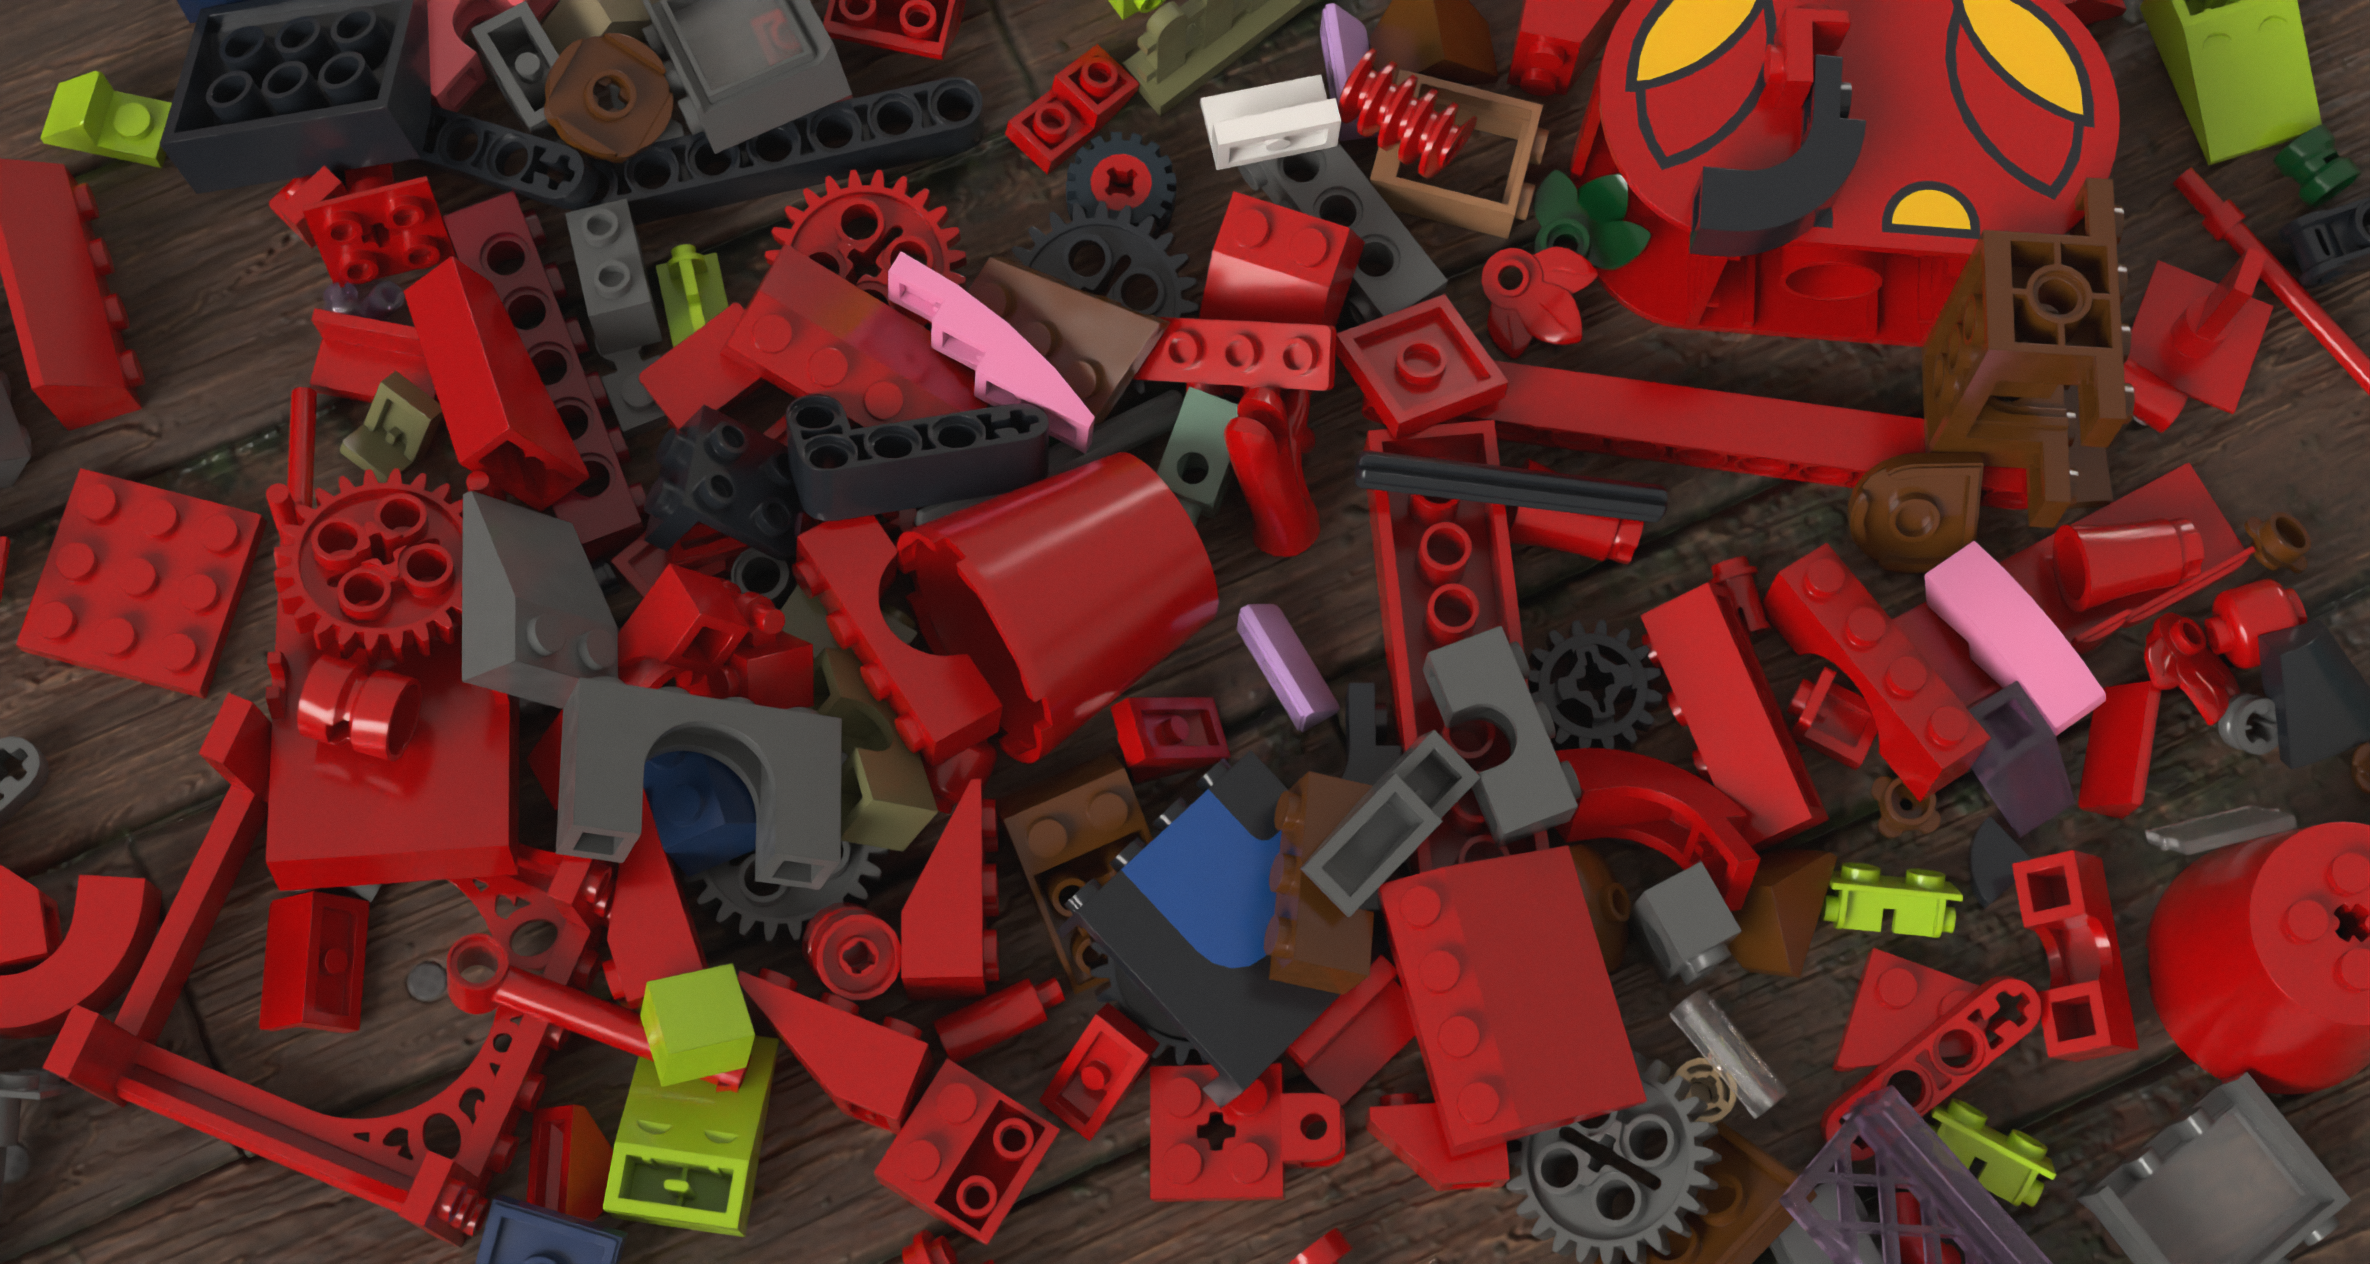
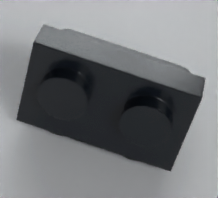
(727, 480)

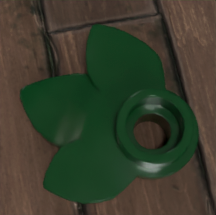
(1590, 218)

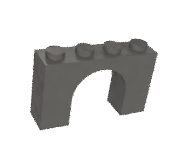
(780, 754)

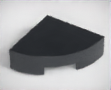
(1991, 861)

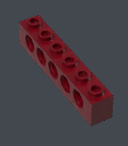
(500, 232)

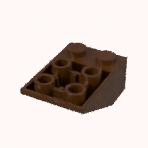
(1064, 837)

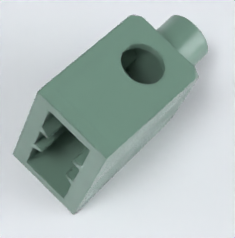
(1199, 444)

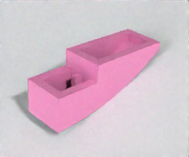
(2012, 636)

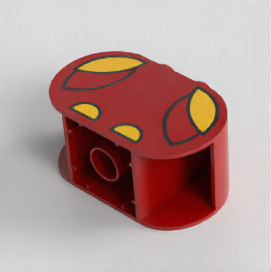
(1969, 128)

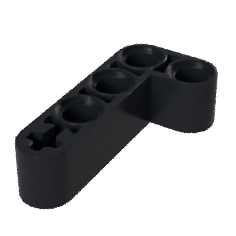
(910, 462)

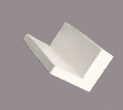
(1270, 122)

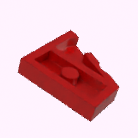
(1895, 1005)

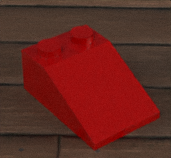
(1278, 268)
(649, 921)

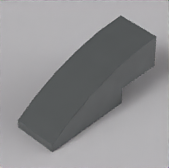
(1389, 822)

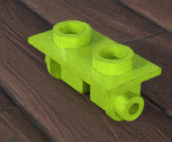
(690, 290)
(1916, 900)
(2009, 1160)

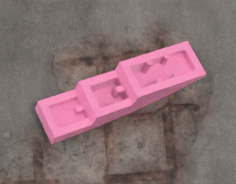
(1003, 361)

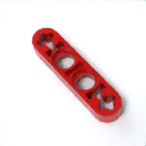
(1923, 1056)

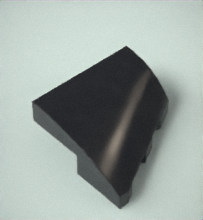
(2316, 694)

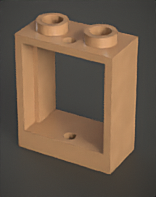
(1494, 115)

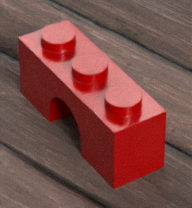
(2088, 999)

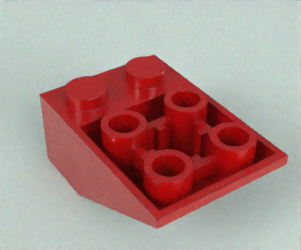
(944, 921)
(862, 1066)

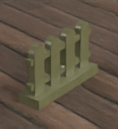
(1198, 41)

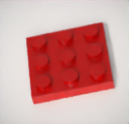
(142, 583)

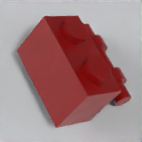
(766, 664)

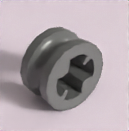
(2233, 724)

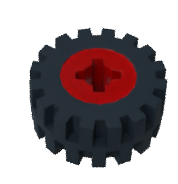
(1125, 162)

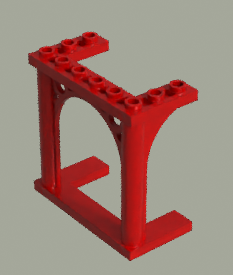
(430, 1190)

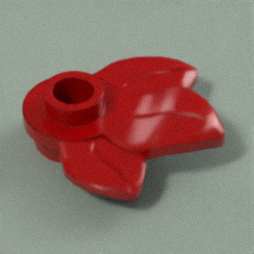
(1541, 303)
(2179, 657)

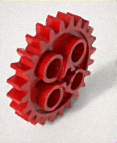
(822, 236)
(378, 567)

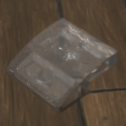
(1728, 1052)

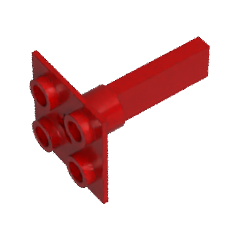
(379, 227)
(2202, 331)

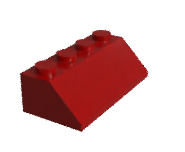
(62, 296)
(835, 340)

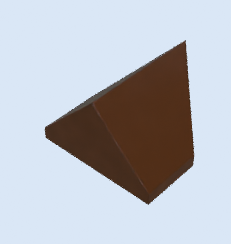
(1436, 40)
(1782, 911)

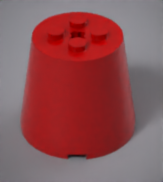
(1061, 593)
(2253, 959)

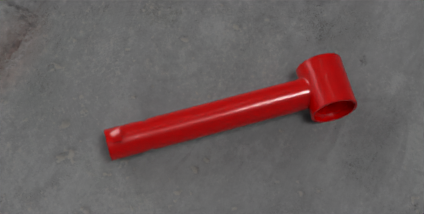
(551, 1002)

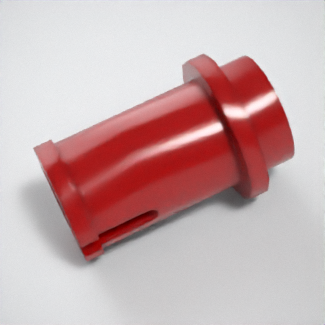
(1738, 579)

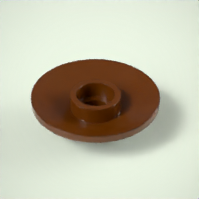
(1606, 903)

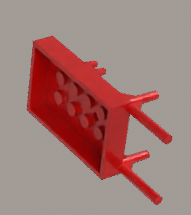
(371, 820)

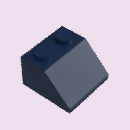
(699, 810)

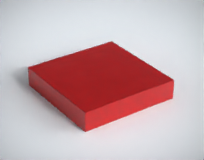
(1420, 366)

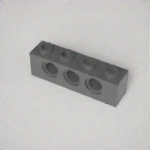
(1345, 190)

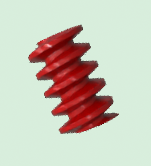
(1402, 116)

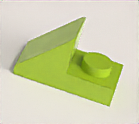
(106, 122)

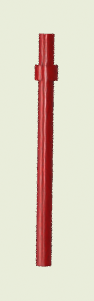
(2225, 222)

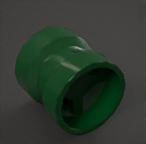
(2316, 166)

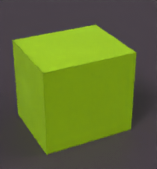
(697, 1024)

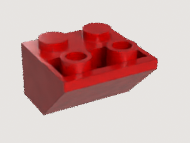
(897, 25)
(966, 1153)

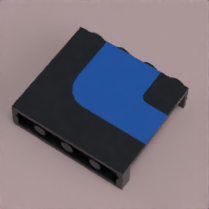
(1194, 920)

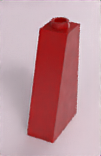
(490, 388)

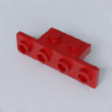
(1243, 354)

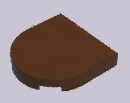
(1917, 509)

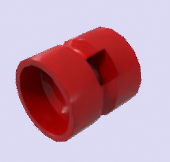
(348, 704)
(852, 951)

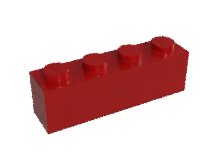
(1732, 714)

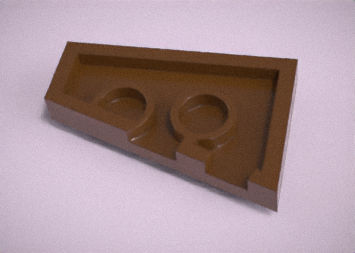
(1081, 334)

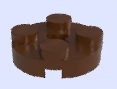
(575, 109)

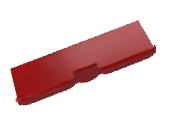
(2168, 497)

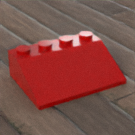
(1509, 997)

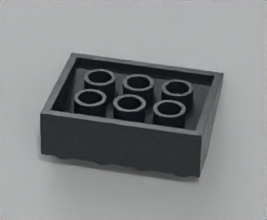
(299, 88)

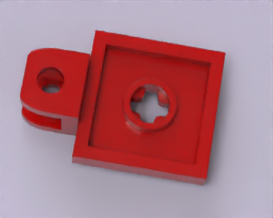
(1267, 1136)

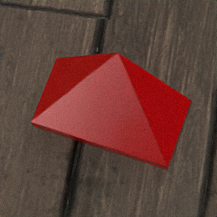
(568, 1162)

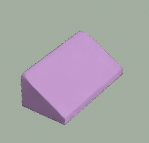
(1343, 45)
(1286, 665)

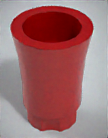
(1573, 532)
(2124, 559)

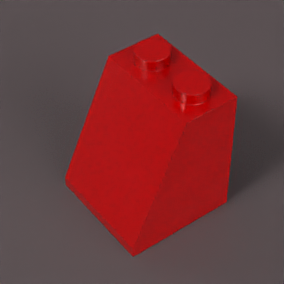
(1559, 42)

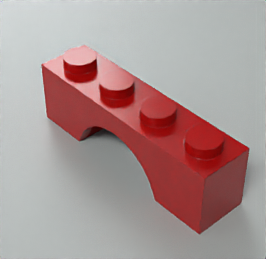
(676, 628)
(937, 699)
(1918, 718)

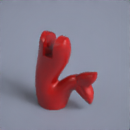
(1267, 461)

